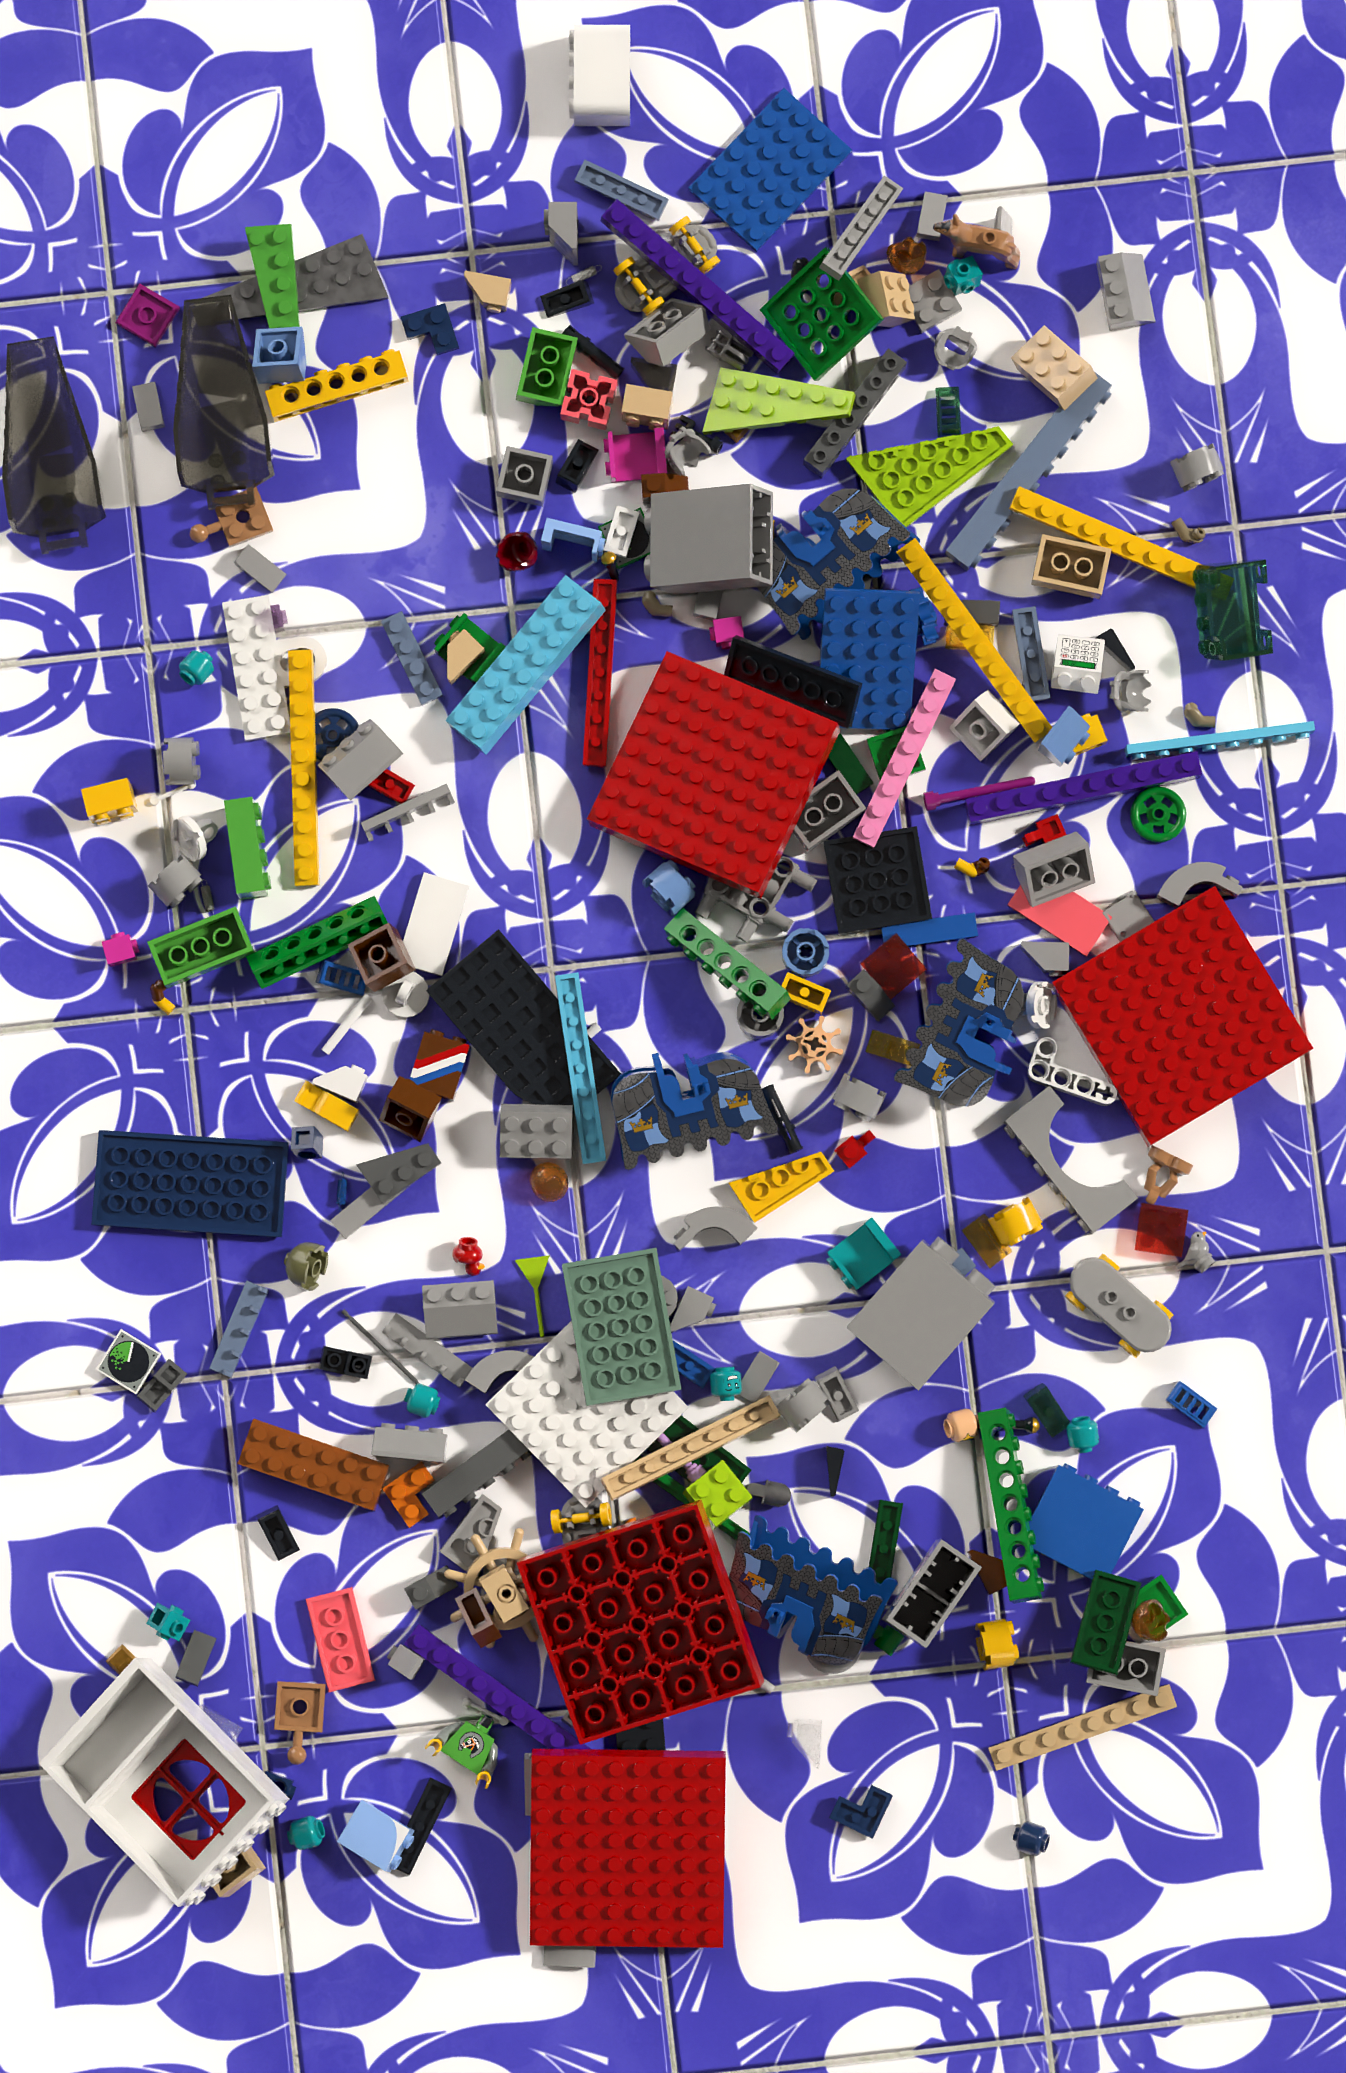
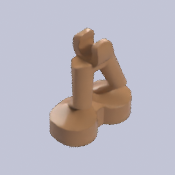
(1161, 1159)

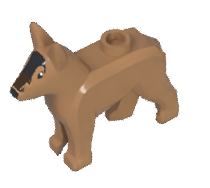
(979, 240)

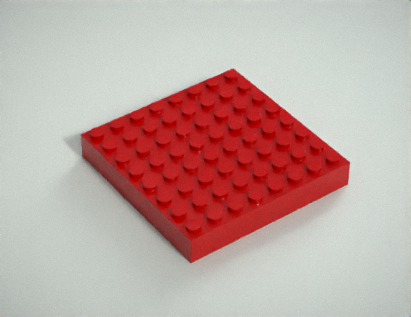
(713, 774)
(1181, 1016)
(640, 1622)
(627, 1848)

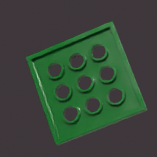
(790, 329)

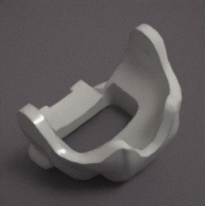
(952, 359)
(685, 451)
(1132, 687)

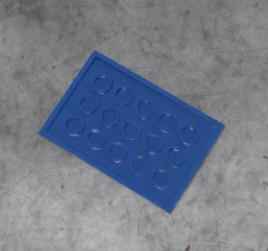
(770, 169)
(874, 642)

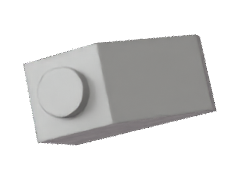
(1048, 956)
(692, 1309)
(405, 1661)

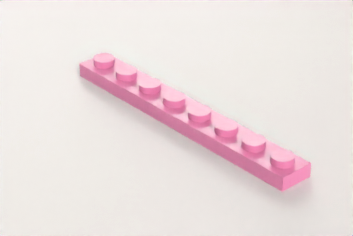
(904, 758)

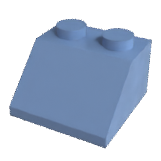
(279, 355)
(1064, 737)

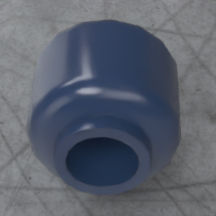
(1031, 1838)

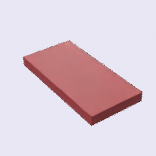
(1066, 918)
(340, 1639)

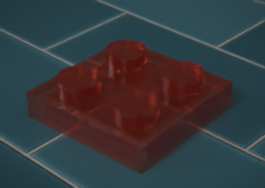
(893, 965)
(1161, 1230)

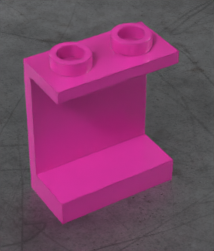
(635, 455)

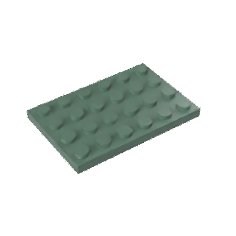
(621, 1327)

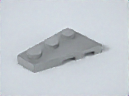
(479, 1520)

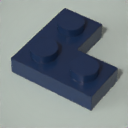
(433, 322)
(866, 1817)

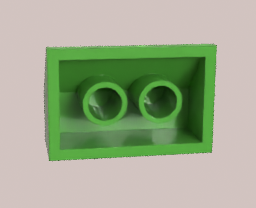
(546, 368)

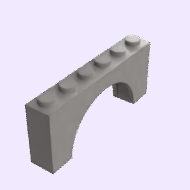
(1091, 1204)

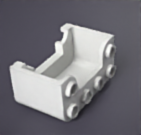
(600, 75)

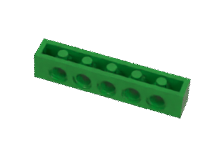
(685, 925)
(315, 942)

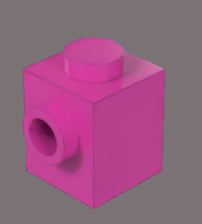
(725, 629)
(120, 949)

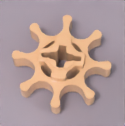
(817, 1034)

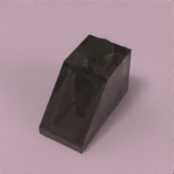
(654, 375)

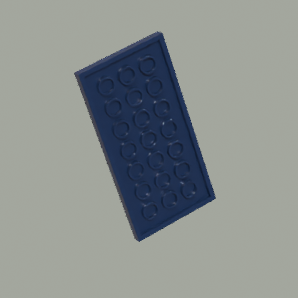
(190, 1183)

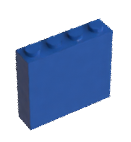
(1083, 1522)

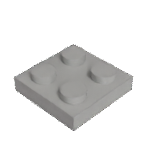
(932, 301)

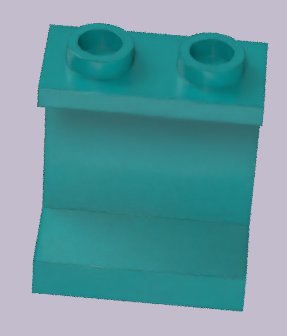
(862, 1254)

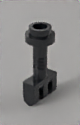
(714, 444)

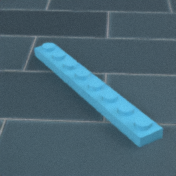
(1229, 739)
(580, 1068)

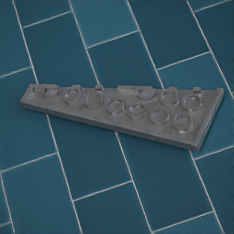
(324, 279)

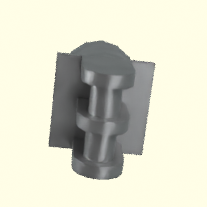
(729, 350)
(772, 1493)

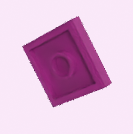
(147, 315)

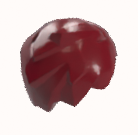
(517, 551)

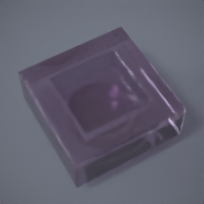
(279, 617)

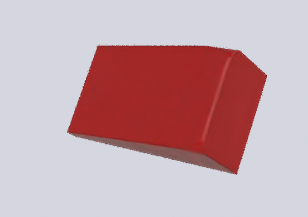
(392, 786)

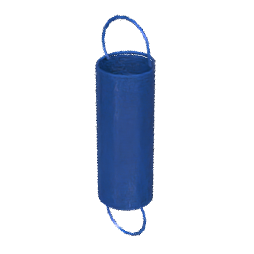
(341, 1192)

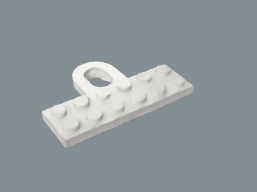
(258, 667)

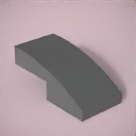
(161, 1385)
(195, 1658)

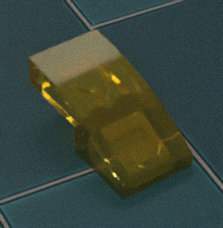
(890, 1047)

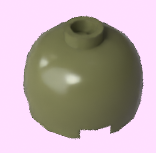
(305, 1265)

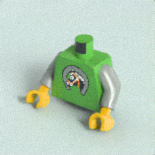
(469, 1746)

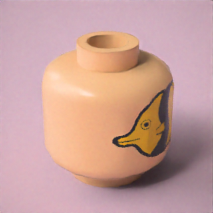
(961, 1425)

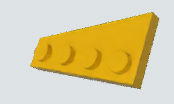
(774, 1187)

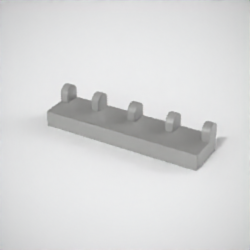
(406, 809)
(427, 1350)

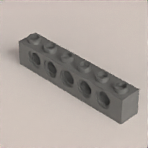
(867, 399)

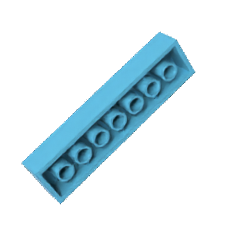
(525, 664)

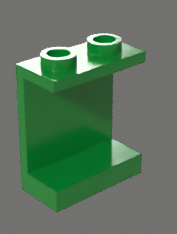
(491, 647)

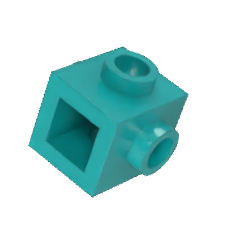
(963, 275)
(168, 1621)

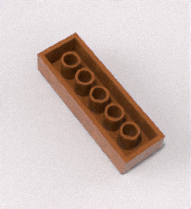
(313, 1464)

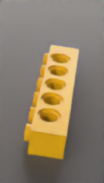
(349, 390)

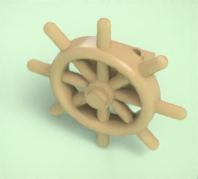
(500, 1585)

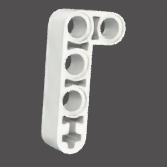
(1073, 1077)

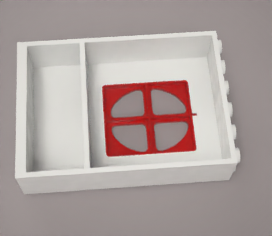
(131, 1742)

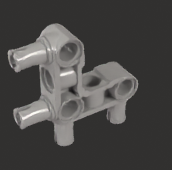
(744, 902)

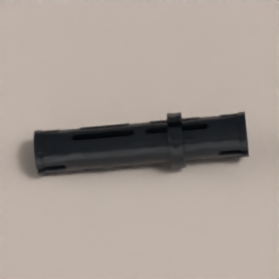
(595, 354)
(794, 1144)

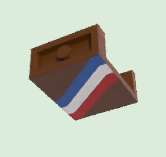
(440, 1063)

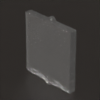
(762, 944)

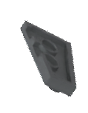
(398, 1170)

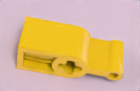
(327, 1106)

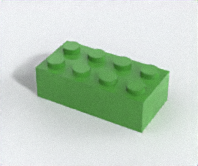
(246, 848)
(201, 947)

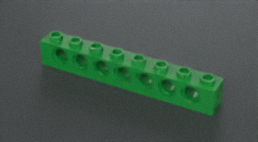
(989, 1423)

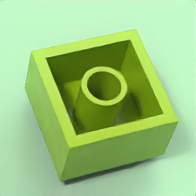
(720, 1494)

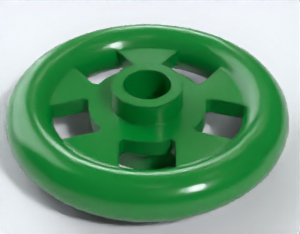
(1146, 830)

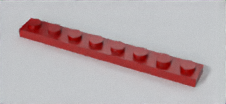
(600, 676)

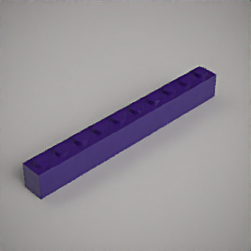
(696, 286)
(1083, 788)
(491, 1690)

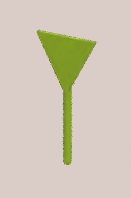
(533, 1269)

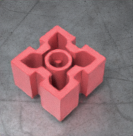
(580, 387)

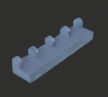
(239, 1329)

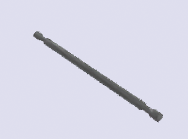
(377, 1344)

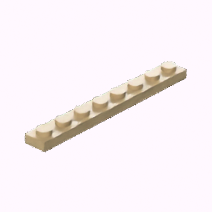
(690, 1448)
(1081, 1727)

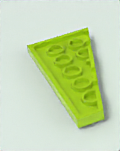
(766, 401)

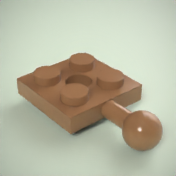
(234, 530)
(289, 1720)

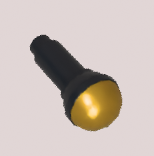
(609, 560)
(1029, 1425)

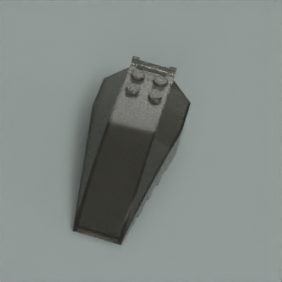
(219, 413)
(47, 457)

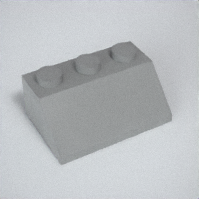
(562, 228)
(1125, 290)
(669, 331)
(360, 759)
(1054, 868)
(459, 1309)
(409, 1443)
(1138, 1670)

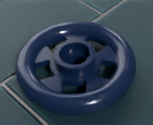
(334, 716)

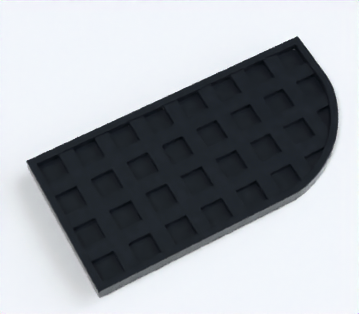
(514, 1023)

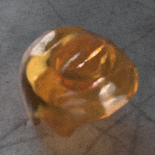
(907, 256)
(548, 1181)
(1150, 1621)

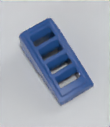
(320, 979)
(1196, 1397)

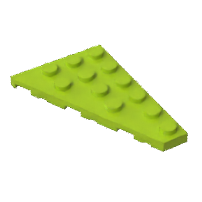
(922, 474)

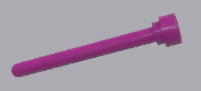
(934, 800)

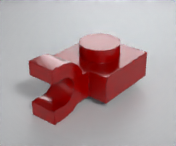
(1047, 830)
(852, 1150)

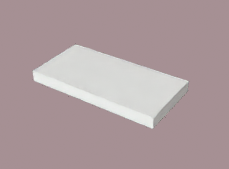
(434, 922)

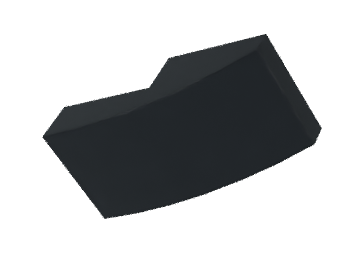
(345, 1362)

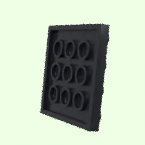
(878, 883)

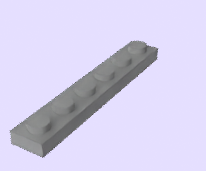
(861, 228)

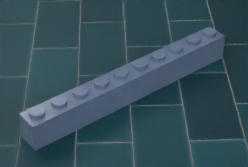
(1026, 472)

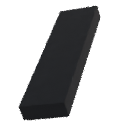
(422, 1821)

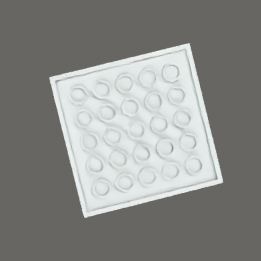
(572, 1440)

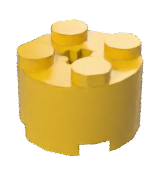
(1015, 1221)
(996, 1644)

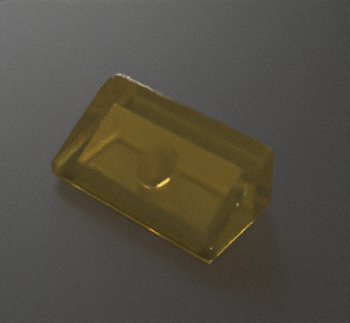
(985, 1241)

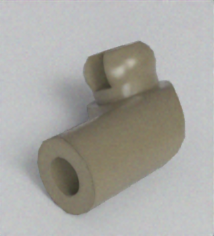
(1188, 534)
(654, 607)
(1196, 718)

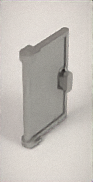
(1128, 916)

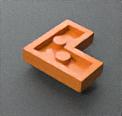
(403, 1493)

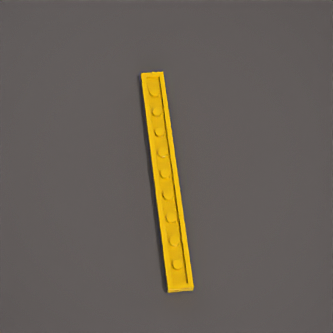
(1104, 535)
(974, 640)
(303, 768)

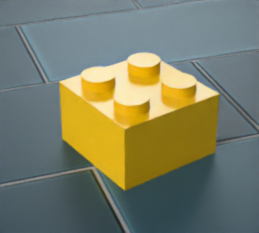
(110, 801)

